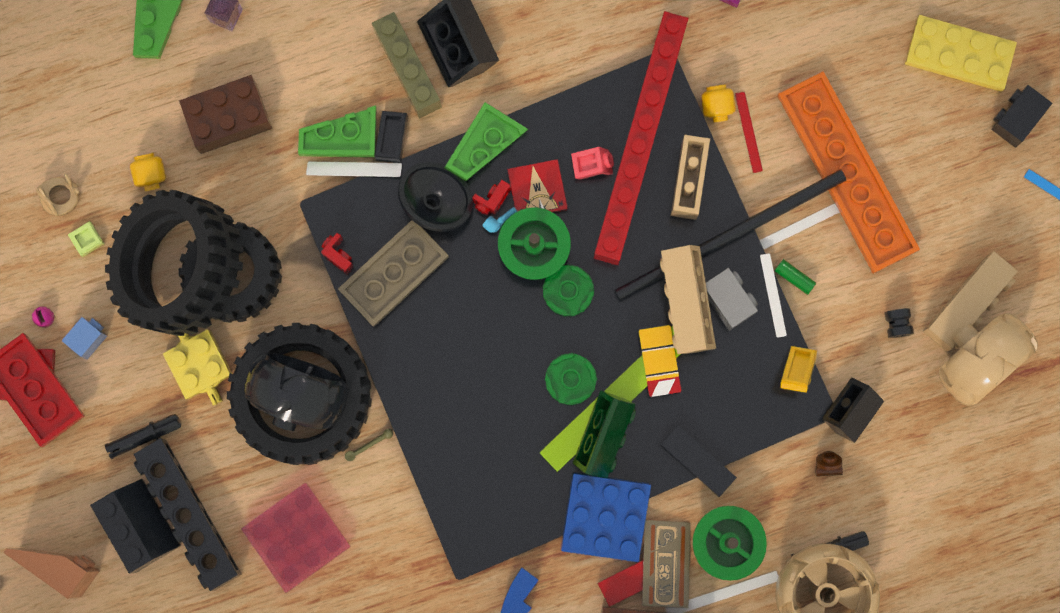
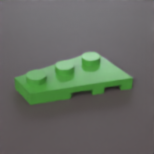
(153, 26)
(343, 137)

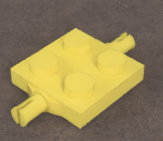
(198, 365)

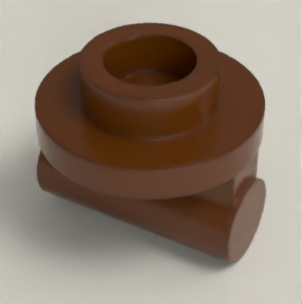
(828, 464)

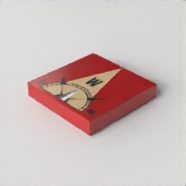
(538, 186)

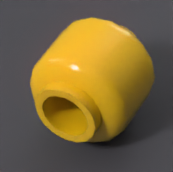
(718, 102)
(148, 171)

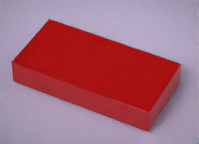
(622, 584)

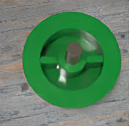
(534, 243)
(729, 543)

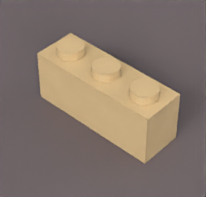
(690, 177)

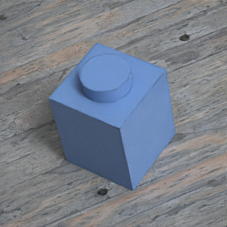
(85, 337)

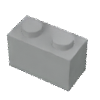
(730, 298)

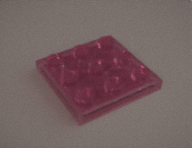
(296, 537)

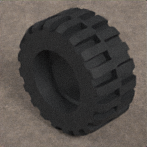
(264, 281)

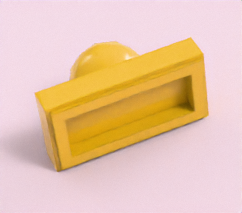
(798, 369)

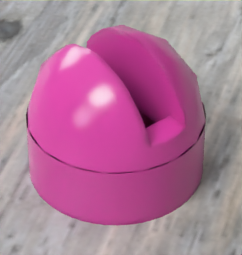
(47, 314)

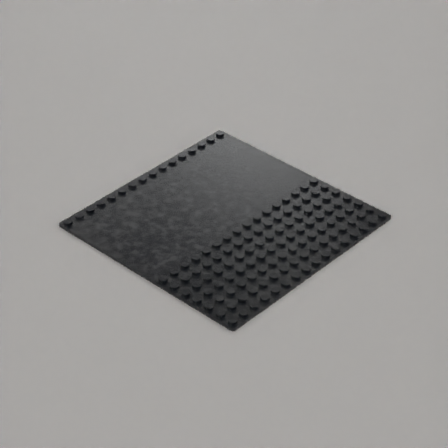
(474, 341)

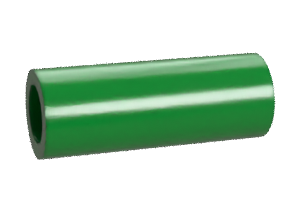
(795, 277)

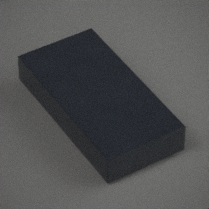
(391, 136)

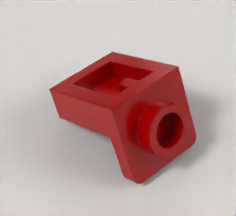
(496, 196)
(340, 258)

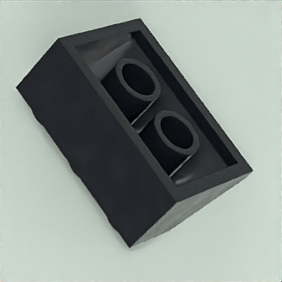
(457, 40)
(135, 526)

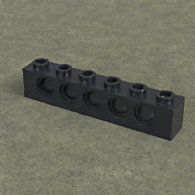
(145, 463)

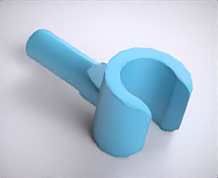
(494, 225)

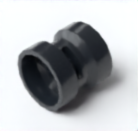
(899, 323)

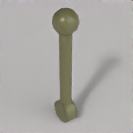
(351, 455)

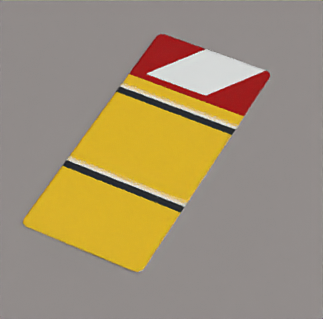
(659, 361)

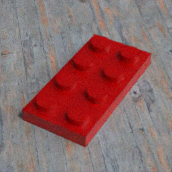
(35, 391)

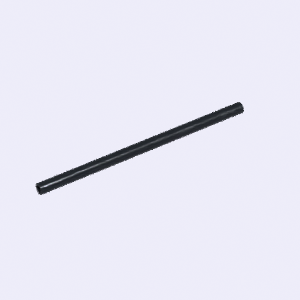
(740, 230)

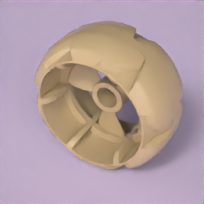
(986, 358)
(812, 562)

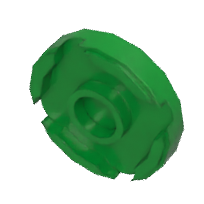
(568, 291)
(570, 379)

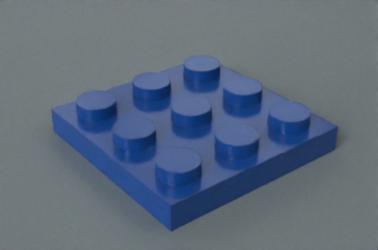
(605, 517)

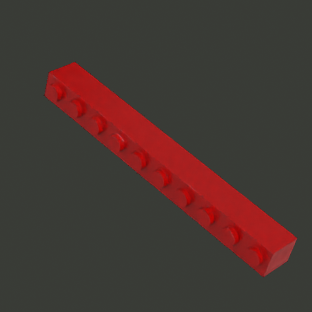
(641, 138)

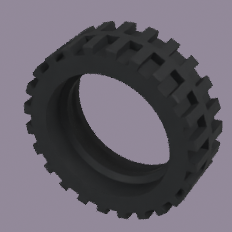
(133, 259)
(332, 440)

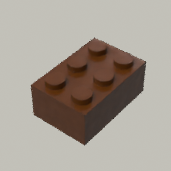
(225, 114)

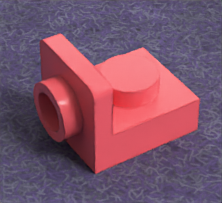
(592, 162)

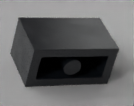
(1021, 116)
(853, 410)

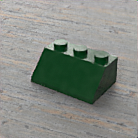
(604, 435)

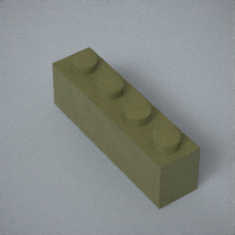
(406, 65)

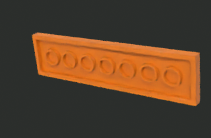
(863, 196)

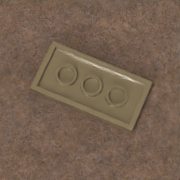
(393, 273)

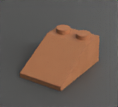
(63, 572)

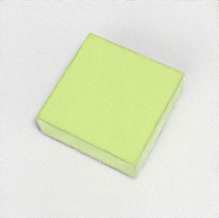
(86, 239)

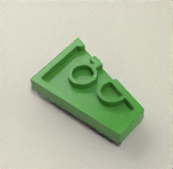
(483, 141)

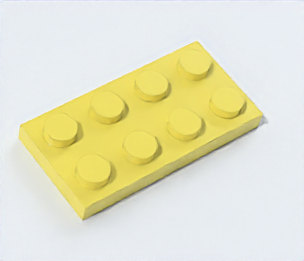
(960, 53)

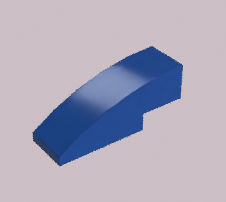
(518, 592)

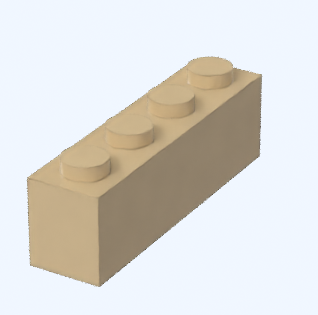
(687, 299)
(971, 300)

